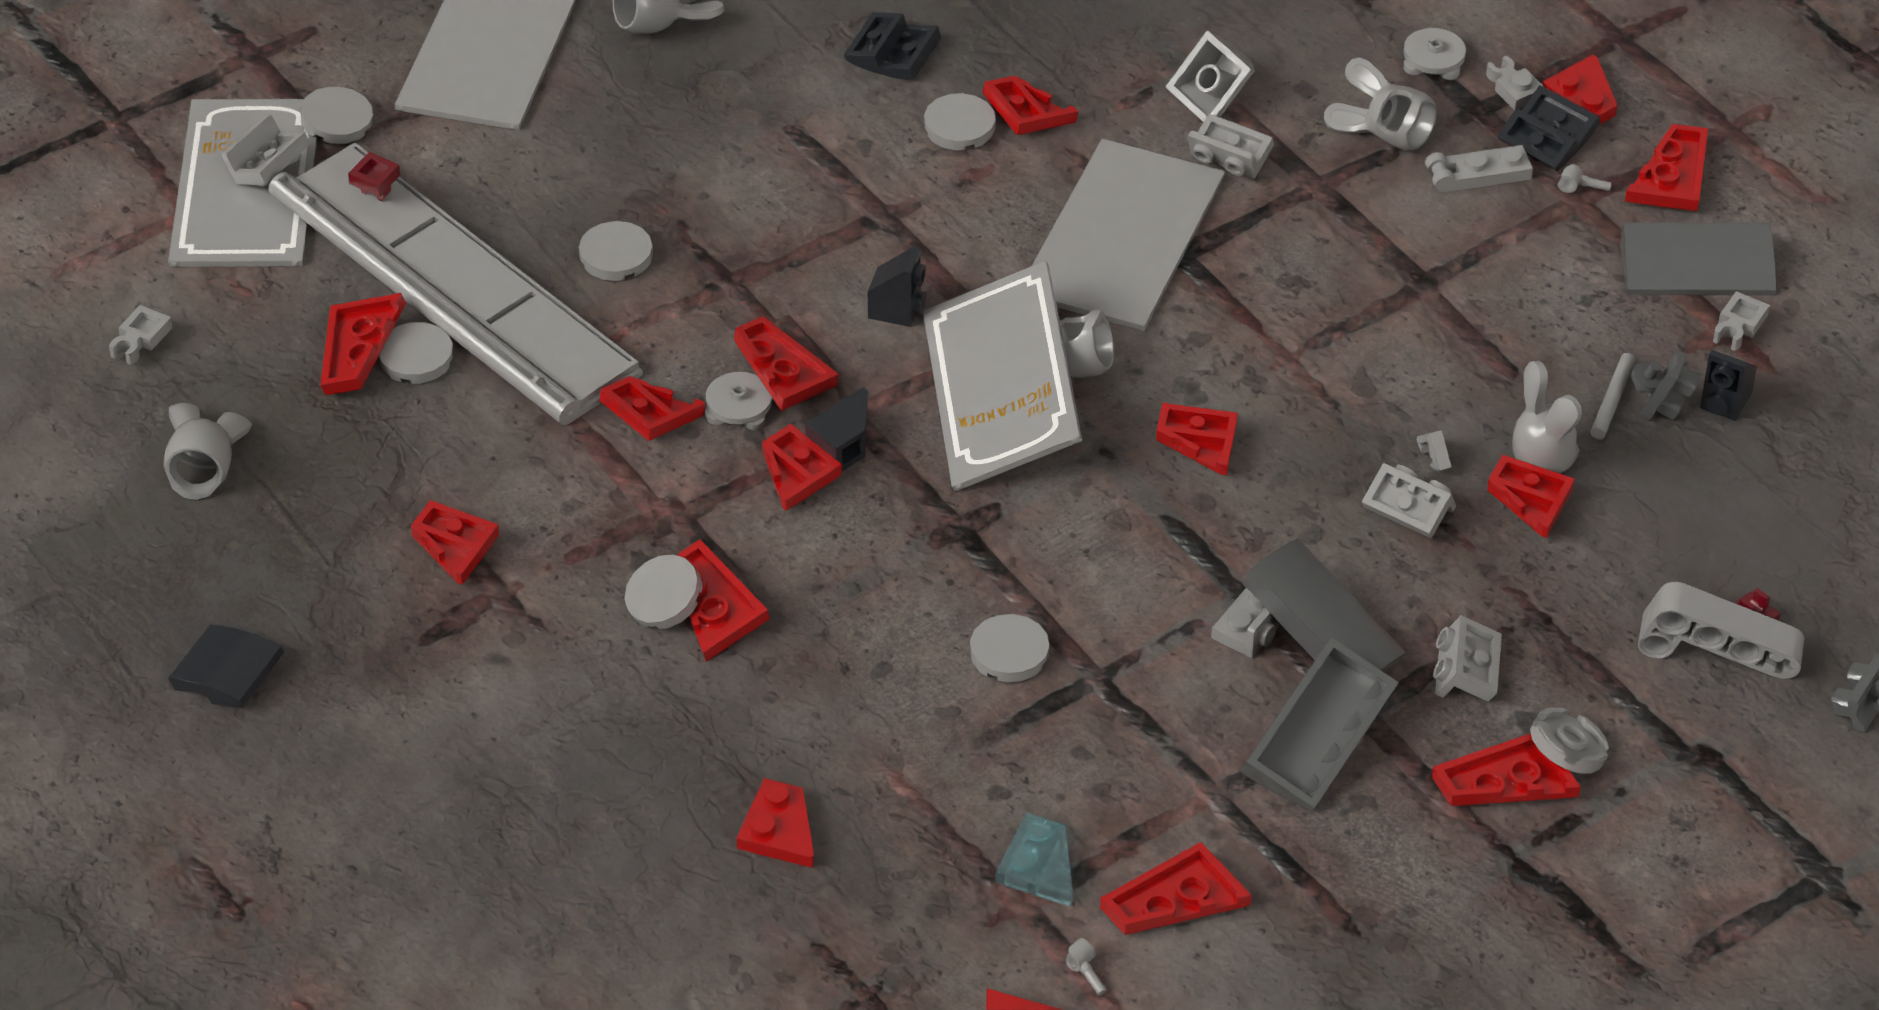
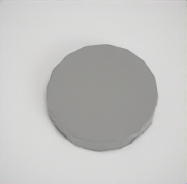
(336, 114)
(959, 121)
(615, 250)
(416, 353)
(663, 591)
(1009, 647)
(1569, 741)

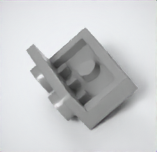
(1230, 146)
(263, 152)

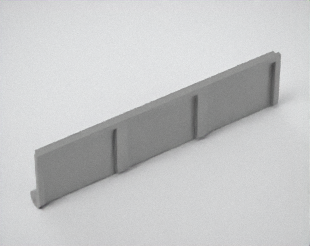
(461, 286)

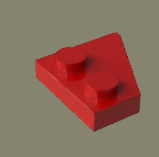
(1585, 86)
(1026, 107)
(648, 407)

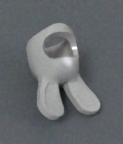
(657, 15)
(1395, 114)
(1088, 344)
(1546, 432)
(202, 446)

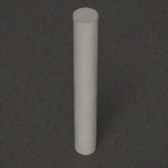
(1612, 396)

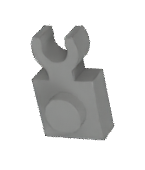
(1512, 85)
(1740, 317)
(141, 329)

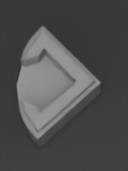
(1435, 445)

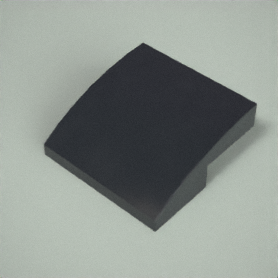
(892, 46)
(1549, 128)
(226, 665)

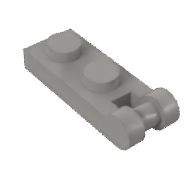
(1479, 168)

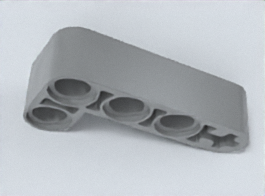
(1719, 627)

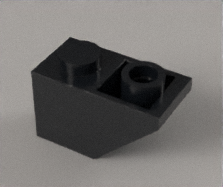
(896, 289)
(1727, 385)
(842, 429)

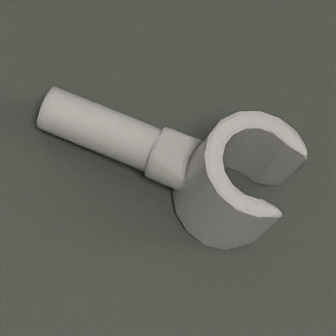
(1573, 176)
(1078, 959)

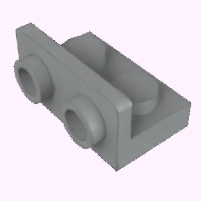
(1409, 500)
(1245, 625)
(1468, 659)

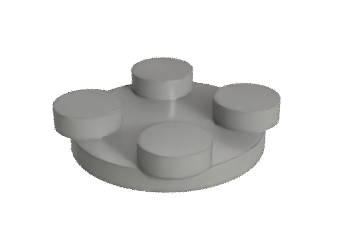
(1434, 53)
(737, 400)

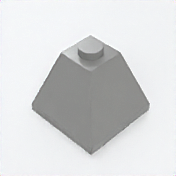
(1211, 76)

